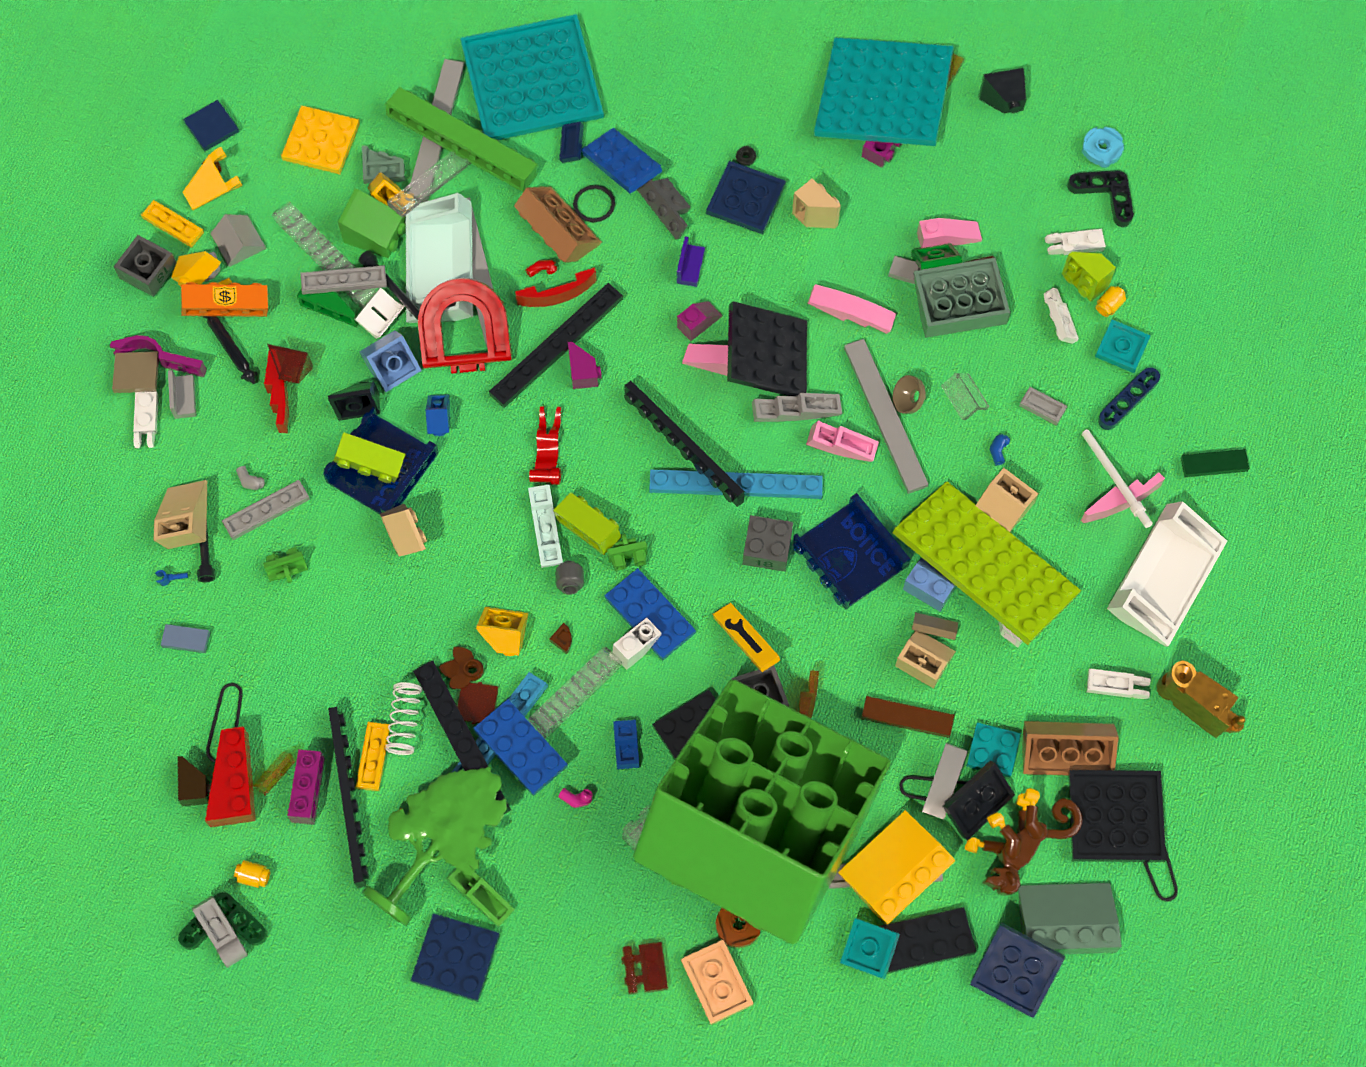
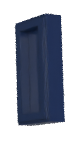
(571, 142)

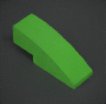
(481, 895)

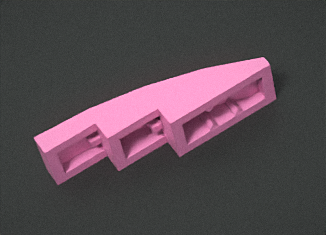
(851, 307)
(1115, 502)

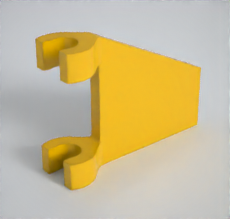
(208, 183)

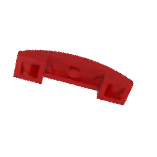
(530, 298)

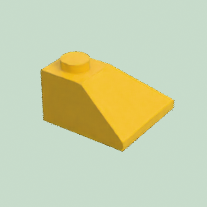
(503, 629)

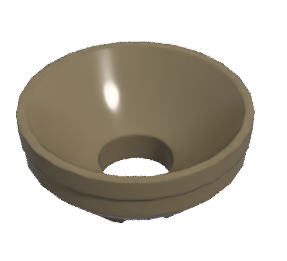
(904, 394)

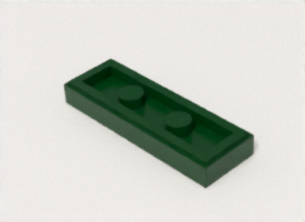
(1215, 463)

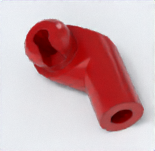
(548, 265)

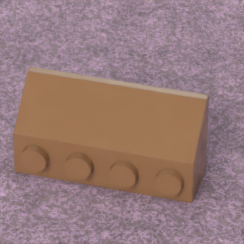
(556, 223)
(1066, 746)

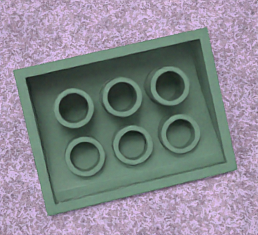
(961, 297)
(1071, 917)

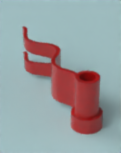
(547, 451)

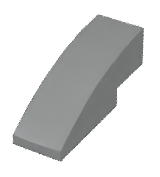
(944, 780)

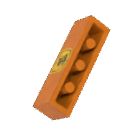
(224, 299)

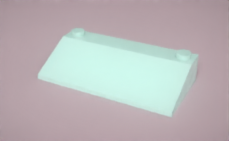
(439, 251)

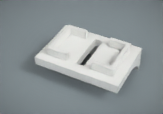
(386, 306)

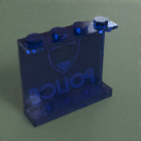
(369, 489)
(851, 552)

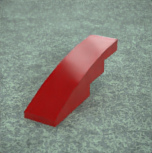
(279, 395)

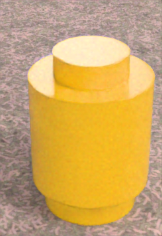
(1111, 301)
(252, 874)

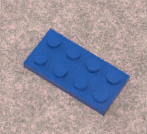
(621, 160)
(639, 599)
(520, 747)

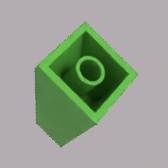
(370, 224)

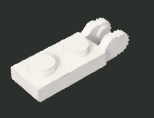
(1078, 241)
(145, 417)
(1116, 684)

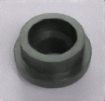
(746, 151)

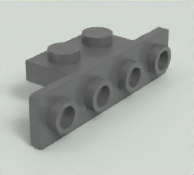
(666, 204)

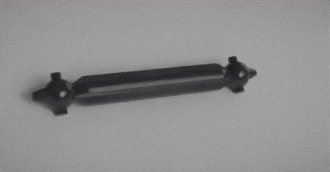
(231, 348)

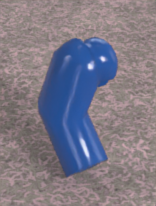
(996, 448)

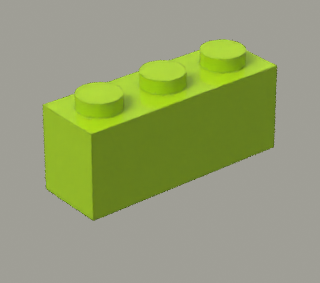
(368, 458)
(587, 523)

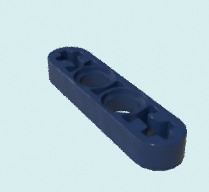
(1131, 400)

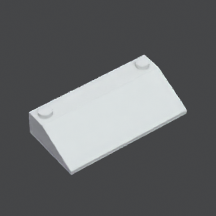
(1167, 573)

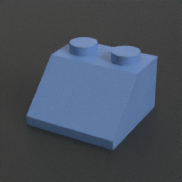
(390, 360)
(929, 585)

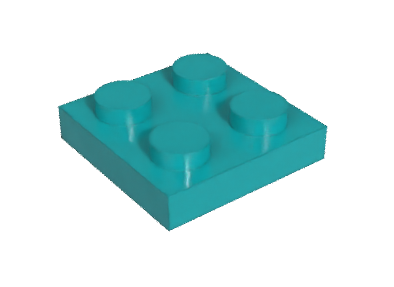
(1122, 346)
(993, 745)
(869, 948)

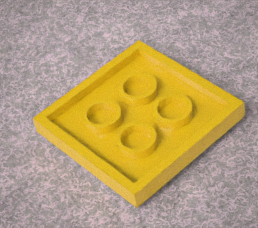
(320, 139)

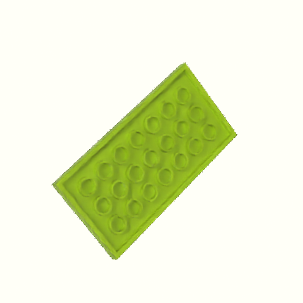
(987, 562)

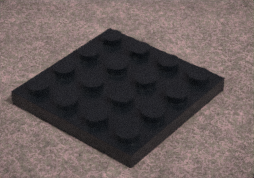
(767, 350)
(1118, 816)

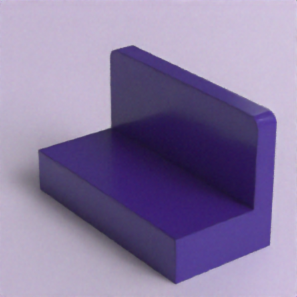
(690, 264)

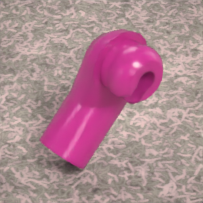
(577, 800)

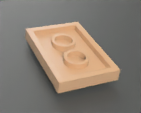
(717, 982)

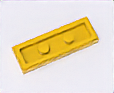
(172, 223)
(373, 756)

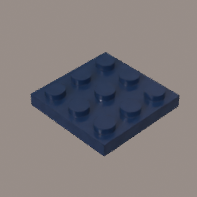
(746, 197)
(455, 957)
(1017, 970)

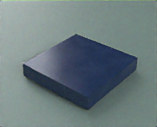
(211, 125)

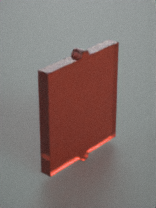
(477, 701)

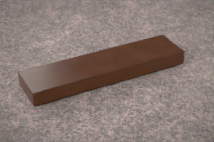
(907, 717)

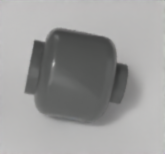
(569, 577)

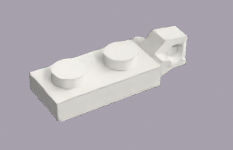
(1060, 315)

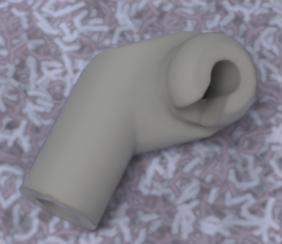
(249, 481)

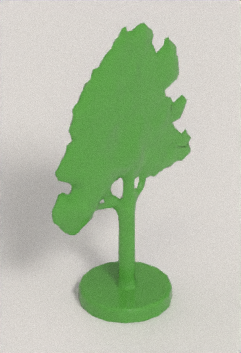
(454, 818)

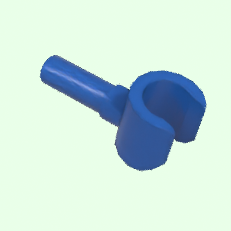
(169, 577)

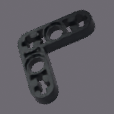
(1113, 188)

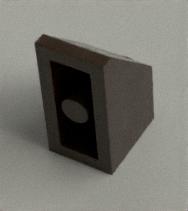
(192, 784)

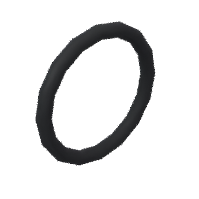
(590, 188)

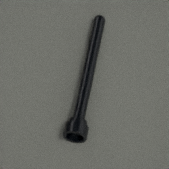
(368, 259)
(205, 572)

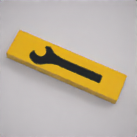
(746, 637)

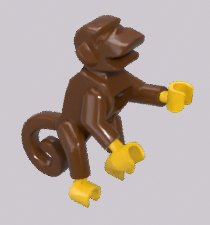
(1022, 845)

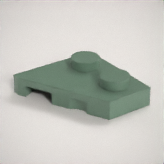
(381, 162)

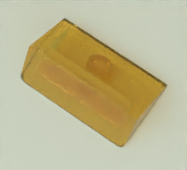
(274, 773)

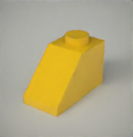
(383, 188)
(194, 268)

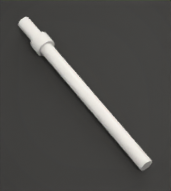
(1135, 506)

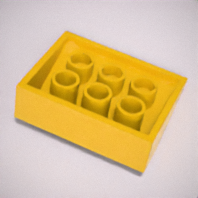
(896, 867)

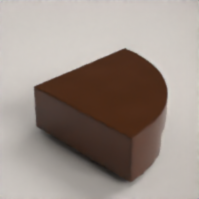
(562, 638)

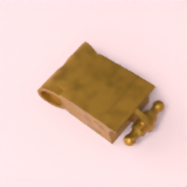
(1200, 699)

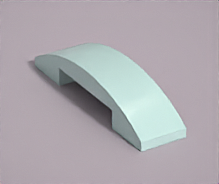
(545, 526)

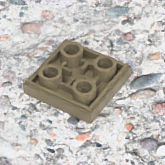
(135, 372)

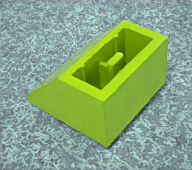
(1088, 273)

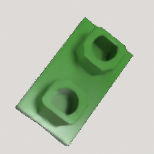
(625, 550)
(286, 566)

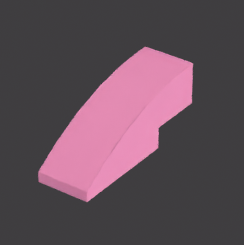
(842, 442)

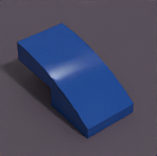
(626, 744)

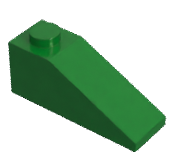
(329, 305)

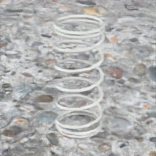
(400, 690)

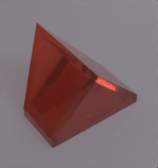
(290, 363)

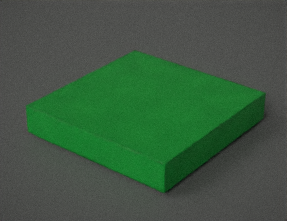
(936, 256)

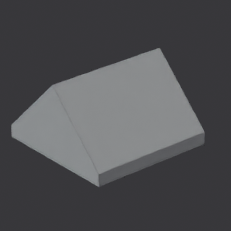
(237, 238)

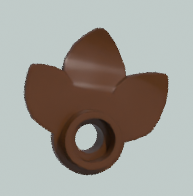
(459, 668)

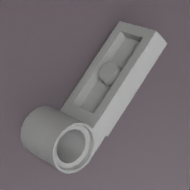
(219, 931)

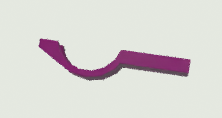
(167, 359)

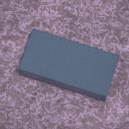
(185, 638)

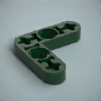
(256, 925)

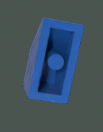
(438, 414)

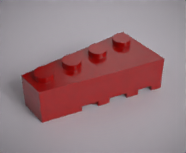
(232, 784)

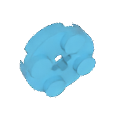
(1099, 156)

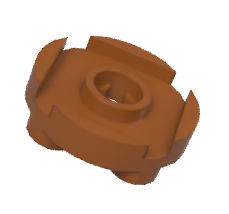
(733, 936)

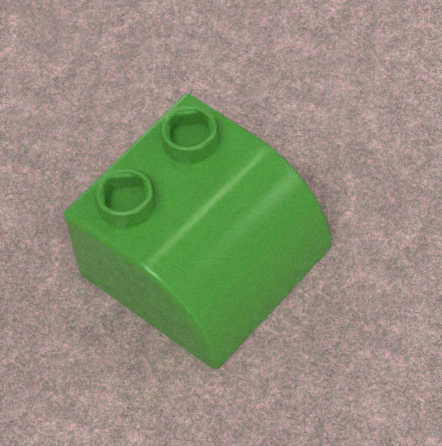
(760, 810)

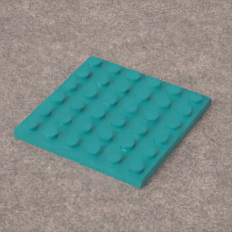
(531, 77)
(884, 91)

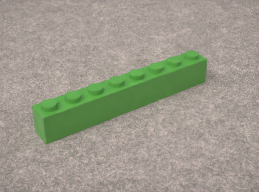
(461, 138)

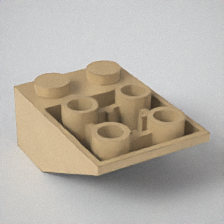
(182, 516)

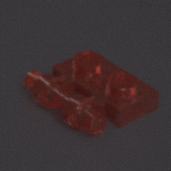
(652, 968)

